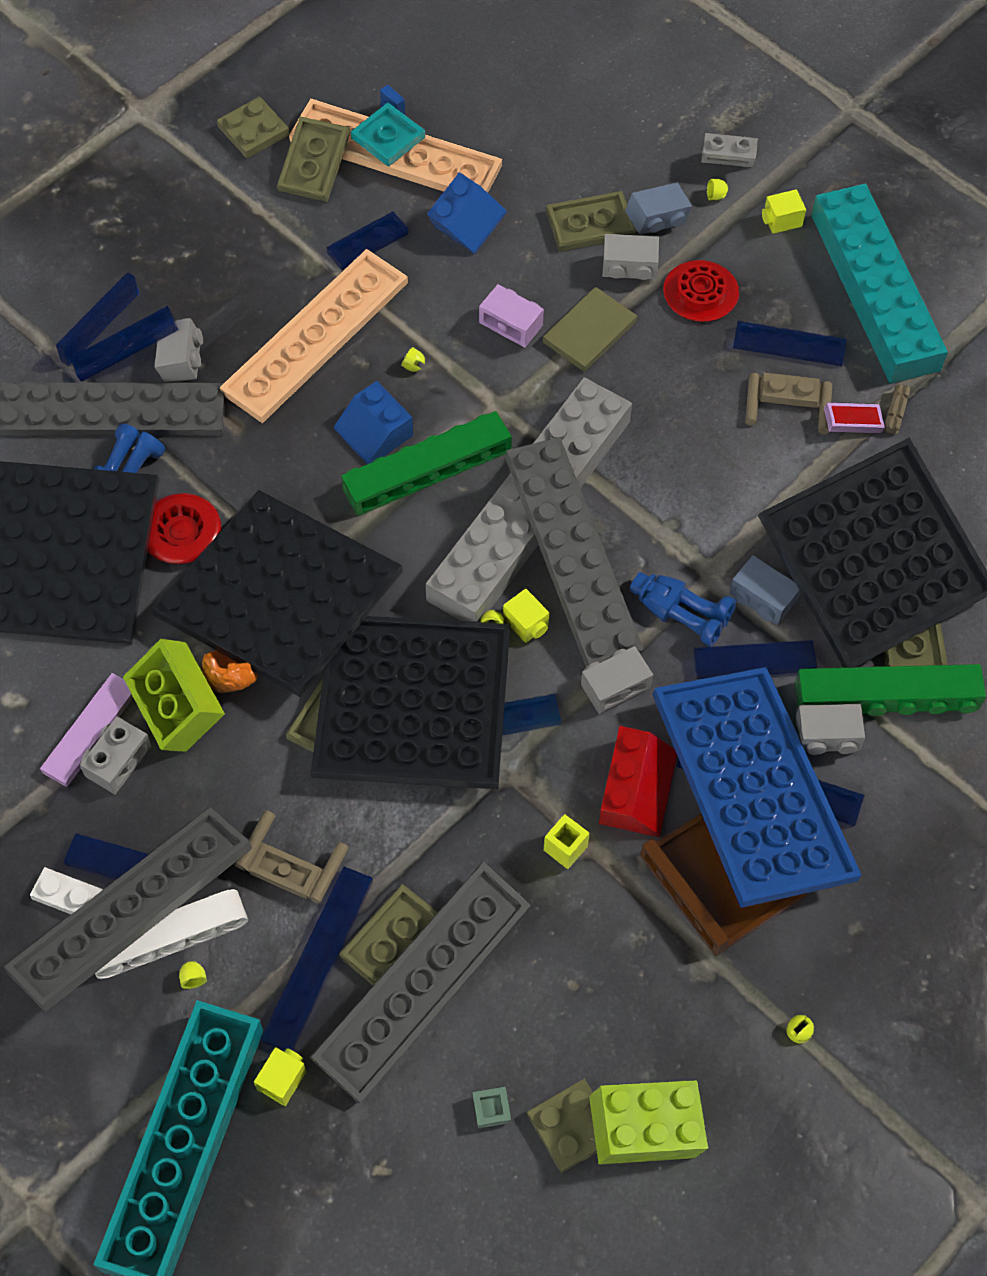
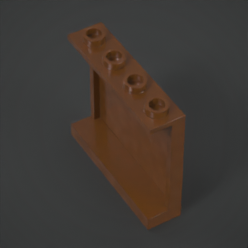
(699, 885)

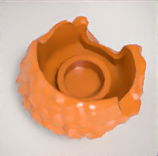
(226, 674)

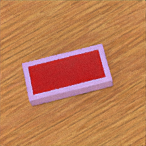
(854, 418)

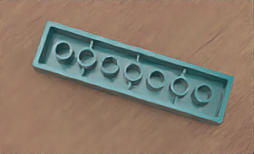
(878, 284)
(180, 1144)

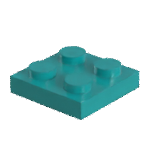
(388, 134)

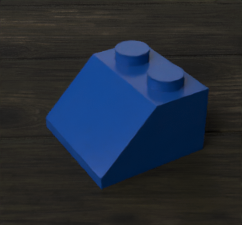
(466, 213)
(374, 423)

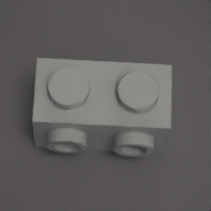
(630, 256)
(179, 353)
(616, 679)
(830, 728)
(115, 755)

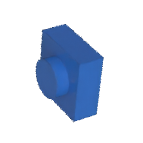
(390, 96)

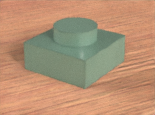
(491, 1107)

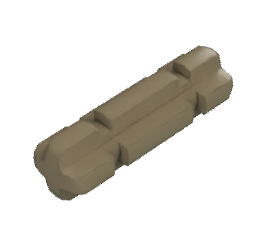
(896, 409)

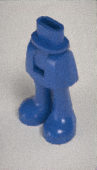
(127, 438)
(665, 594)

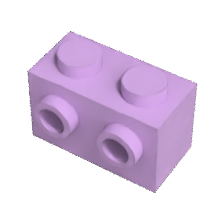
(511, 315)

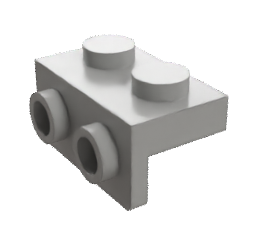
(729, 150)

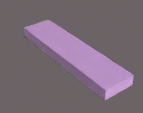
(85, 732)

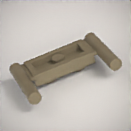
(788, 391)
(287, 870)

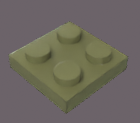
(253, 127)
(566, 1125)

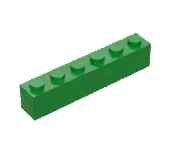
(426, 463)
(894, 688)

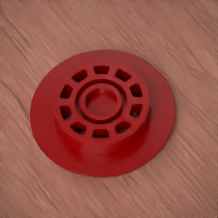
(701, 282)
(182, 536)

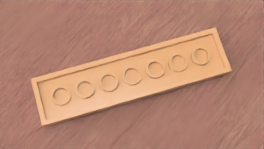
(427, 163)
(313, 336)

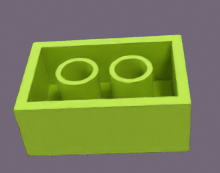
(173, 695)
(648, 1122)

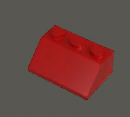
(638, 782)

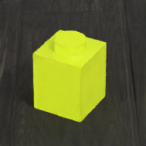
(784, 211)
(526, 616)
(566, 841)
(281, 1075)

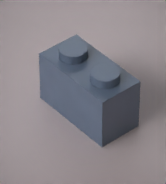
(658, 208)
(764, 590)

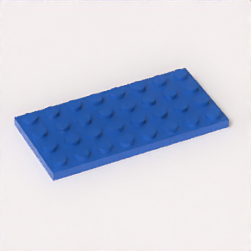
(755, 787)

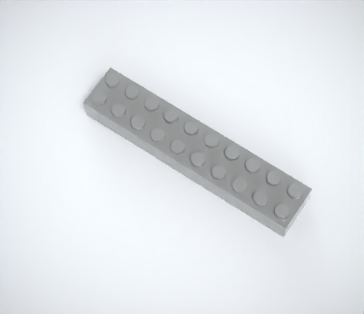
(501, 534)

